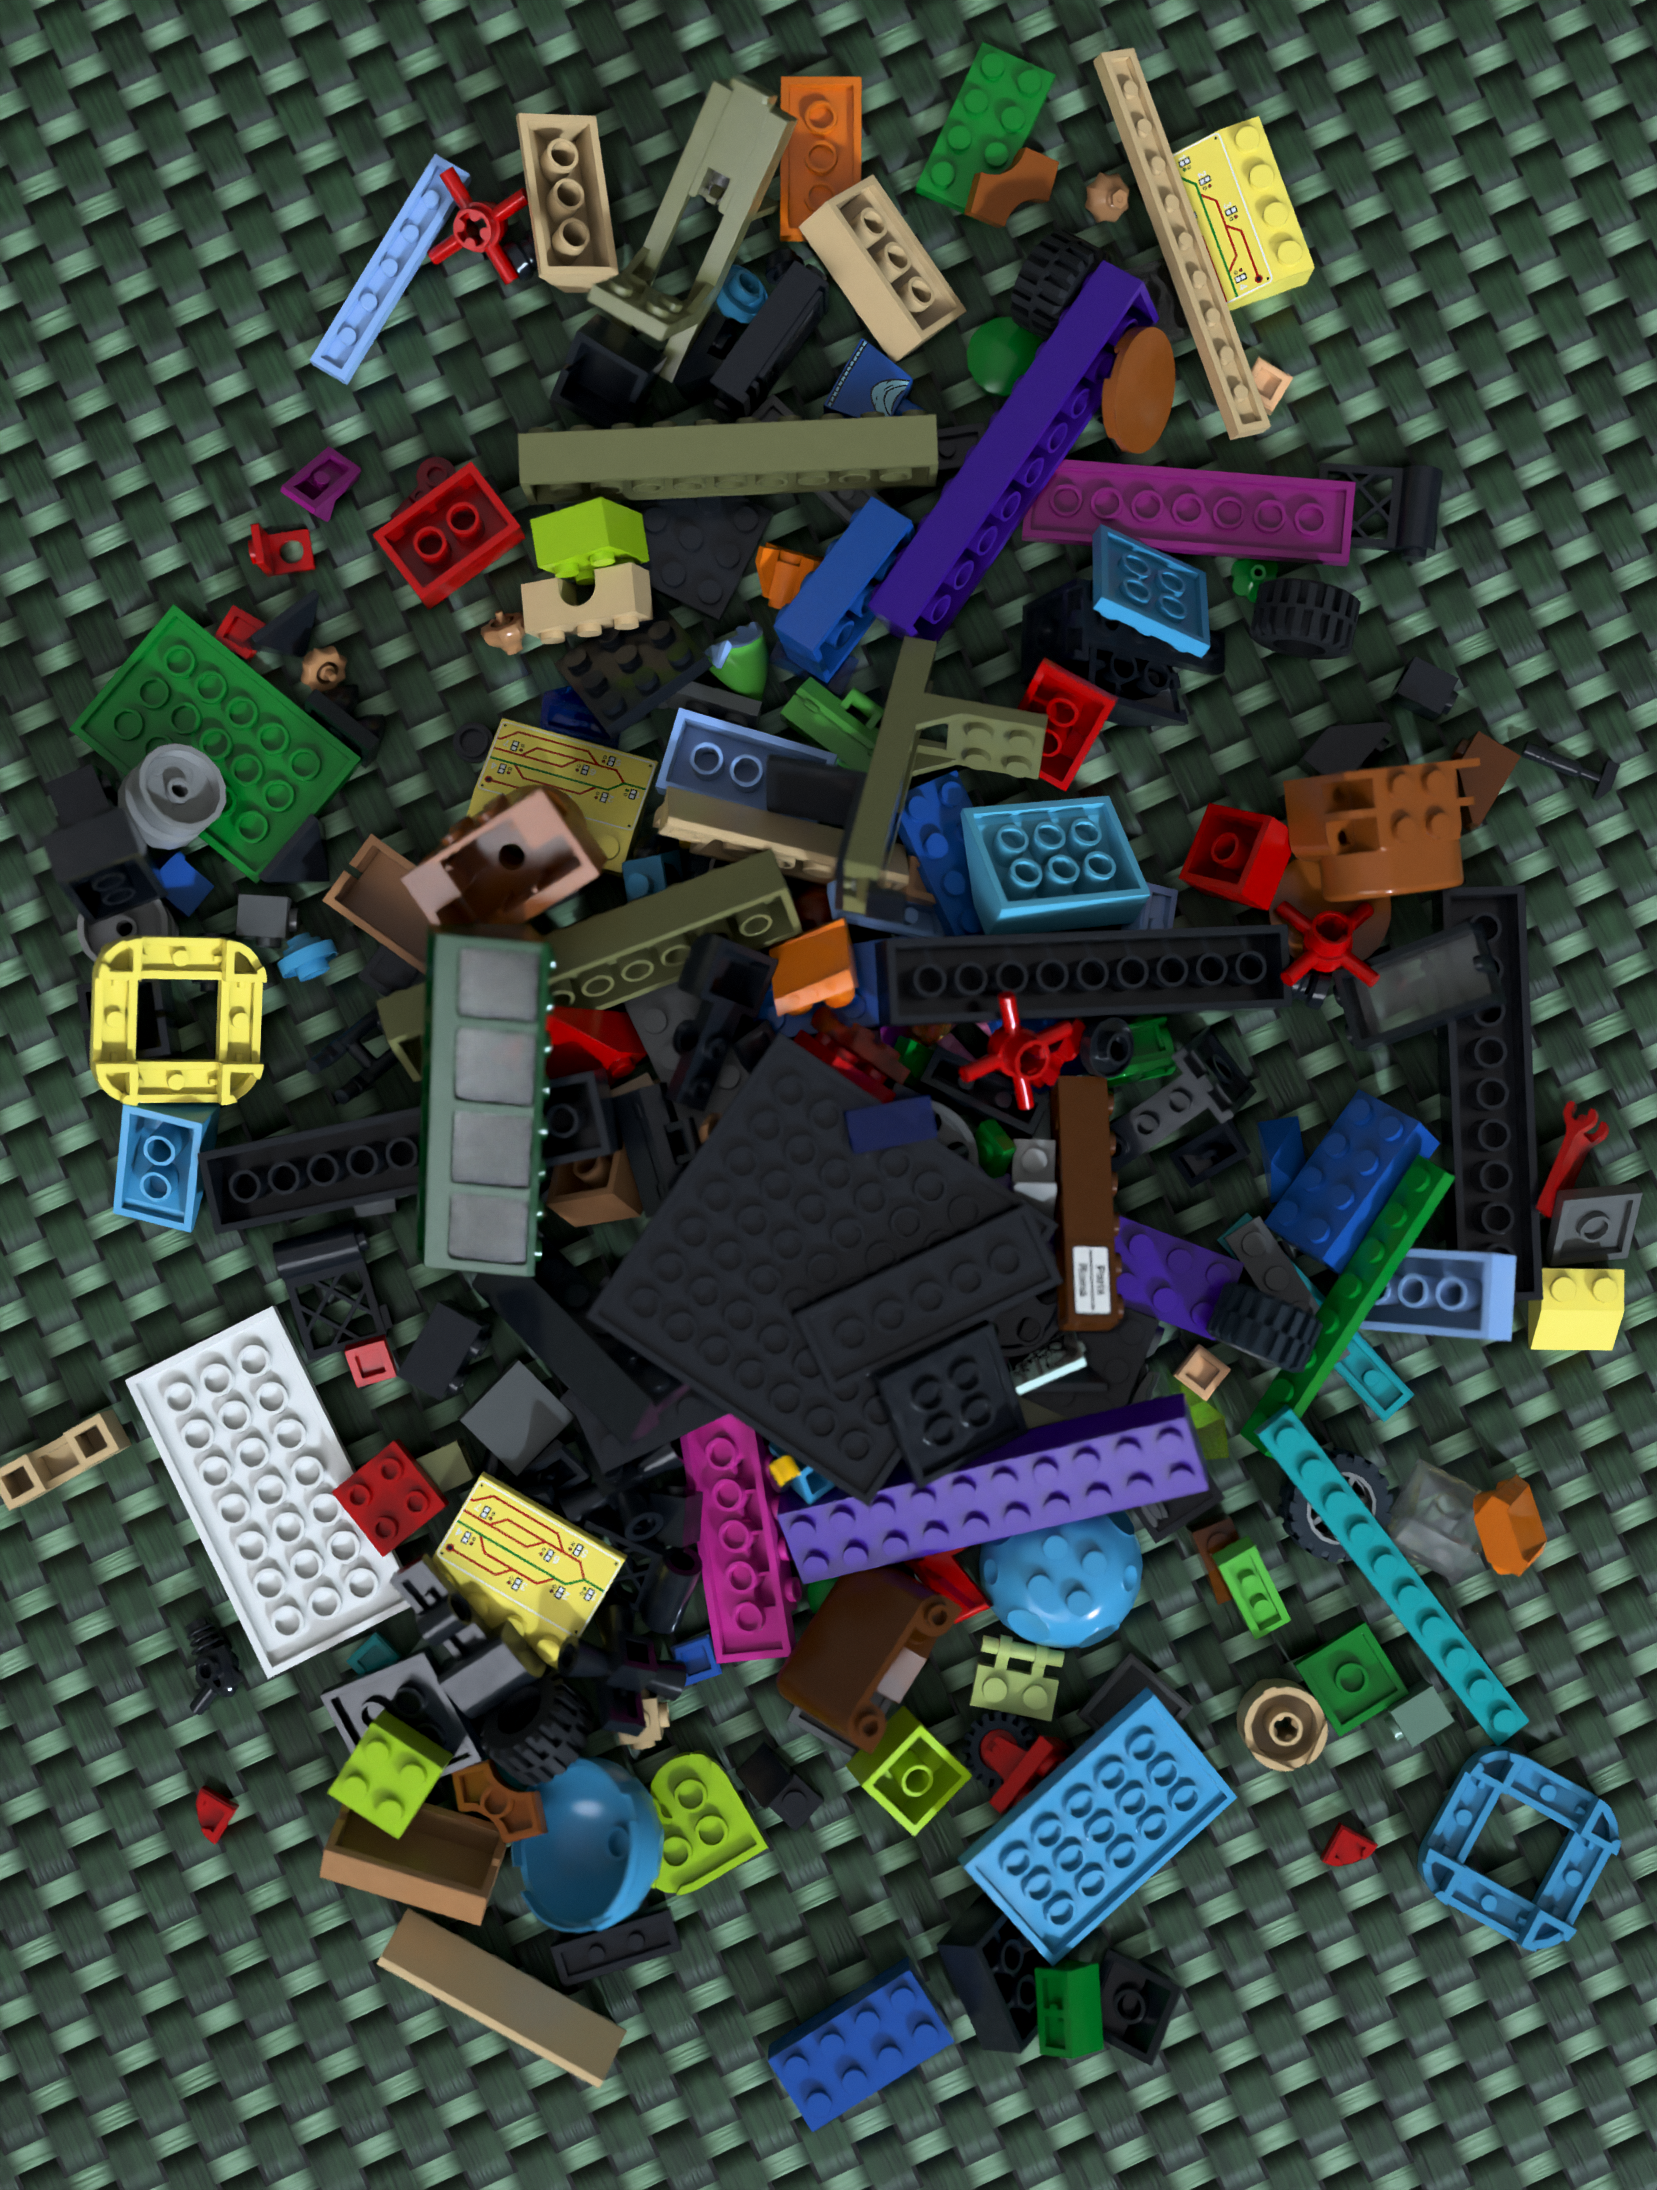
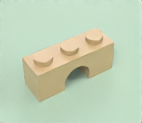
(618, 601)
(62, 1459)

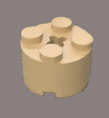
(1285, 1747)

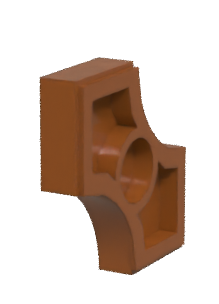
(1026, 179)
(513, 1811)

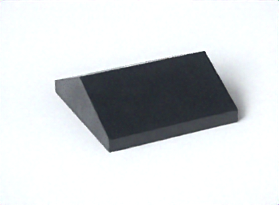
(1136, 2004)

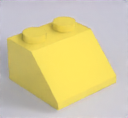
(1577, 1309)

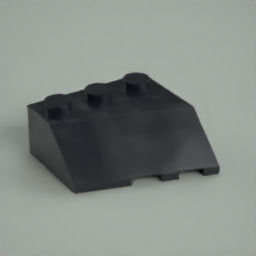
(1143, 688)

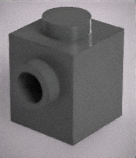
(267, 919)

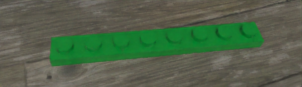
(1356, 1290)

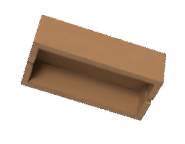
(382, 902)
(437, 1864)

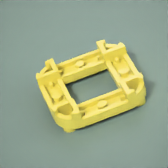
(176, 1080)

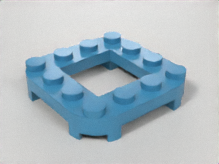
(1568, 1880)

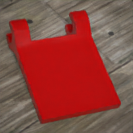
(1571, 1155)

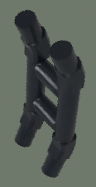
(350, 1042)

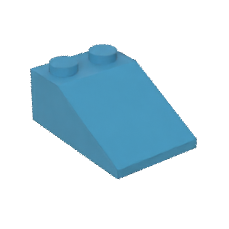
(159, 1161)

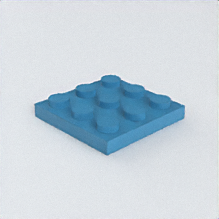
(1150, 591)

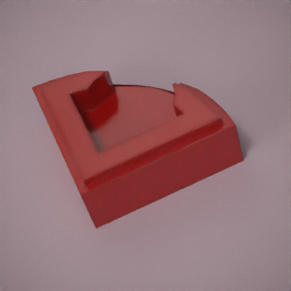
(214, 1813)
(1347, 1847)

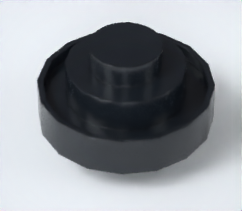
(1106, 1047)

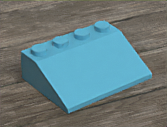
(1051, 866)

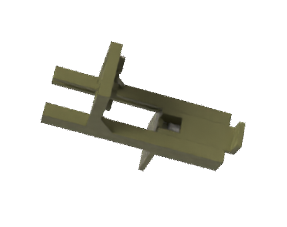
(729, 164)

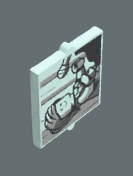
(1047, 1362)

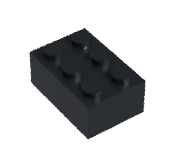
(104, 865)

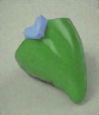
(742, 661)

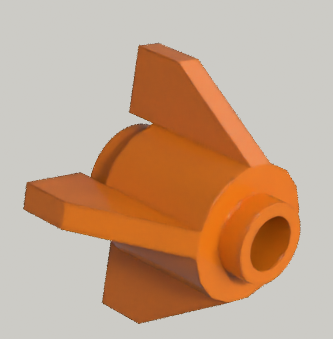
(783, 572)

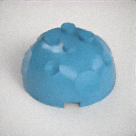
(1064, 1580)
(598, 1848)

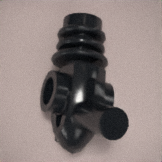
(216, 1667)

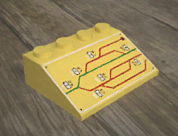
(1244, 214)
(602, 781)
(526, 1566)

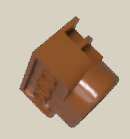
(1380, 829)
(481, 882)

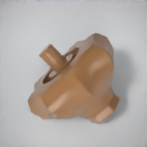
(1107, 197)
(505, 632)
(323, 668)

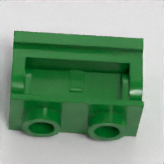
(1151, 1052)
(1069, 2009)

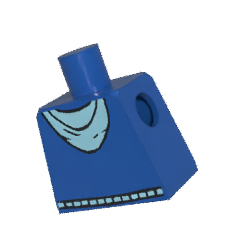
(869, 385)

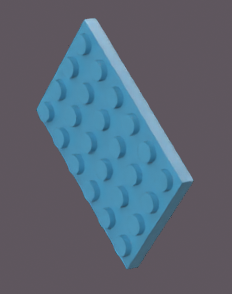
(1098, 1827)

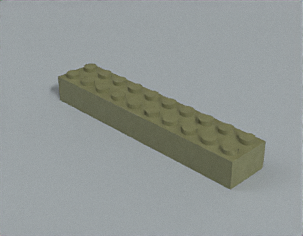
(729, 458)
(635, 945)

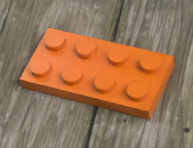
(823, 148)

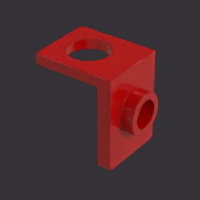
(266, 551)

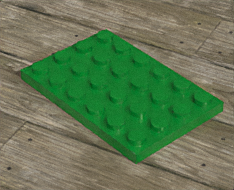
(203, 696)

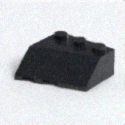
(994, 1975)

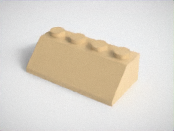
(567, 200)
(882, 268)

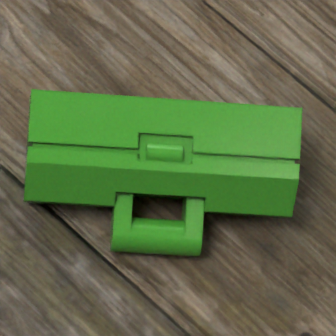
(829, 727)

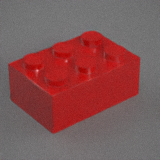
(449, 535)

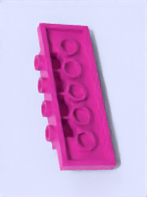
(741, 1543)

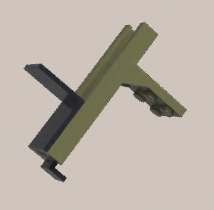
(874, 800)

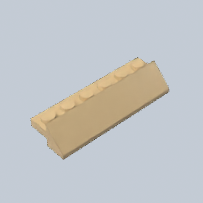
(736, 831)
(502, 1997)

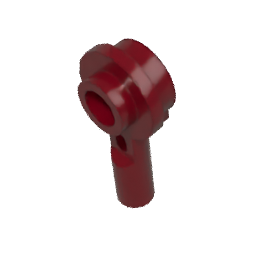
(429, 476)

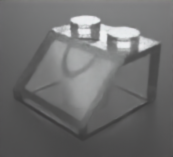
(1436, 1521)

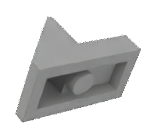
(1034, 1173)

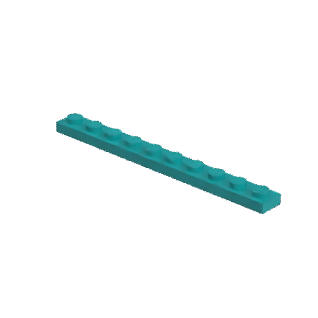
(1391, 1575)

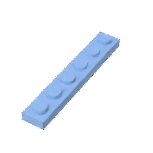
(388, 273)

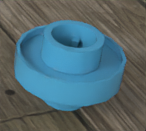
(741, 295)
(306, 957)

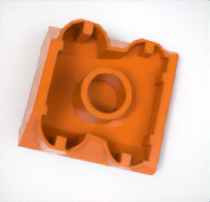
(814, 969)
(1509, 1526)

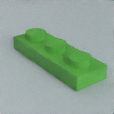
(1251, 1587)

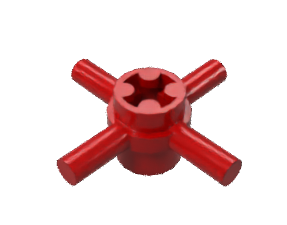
(468, 234)
(1327, 943)
(1017, 1051)

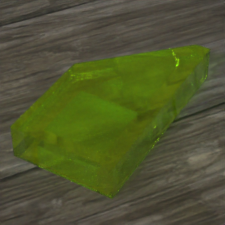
(1208, 1424)

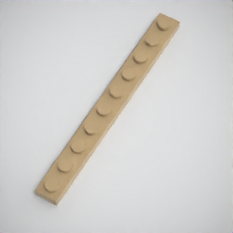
(1181, 243)

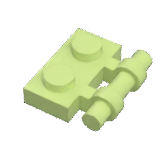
(1016, 1690)

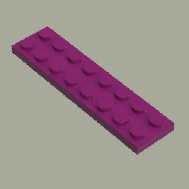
(1197, 511)

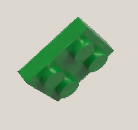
(1351, 1678)

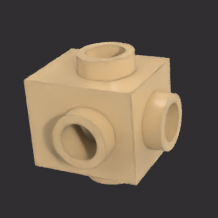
(656, 1719)

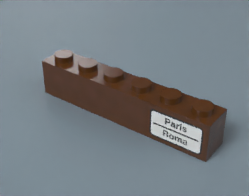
(1085, 1204)

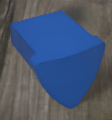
(183, 883)

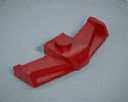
(949, 1578)

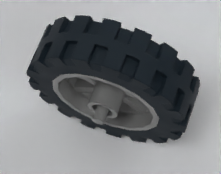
(1297, 1511)

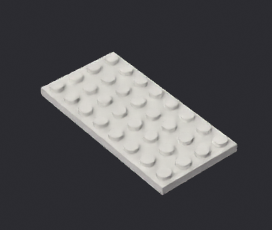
(258, 1483)

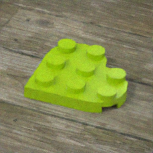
(702, 1821)

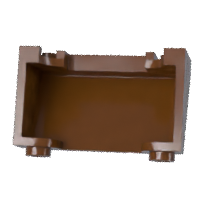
(854, 1646)

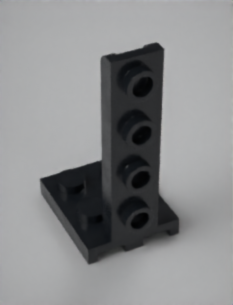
(1065, 626)
(1207, 1081)

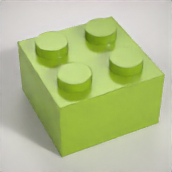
(588, 539)
(909, 1771)
(390, 1774)

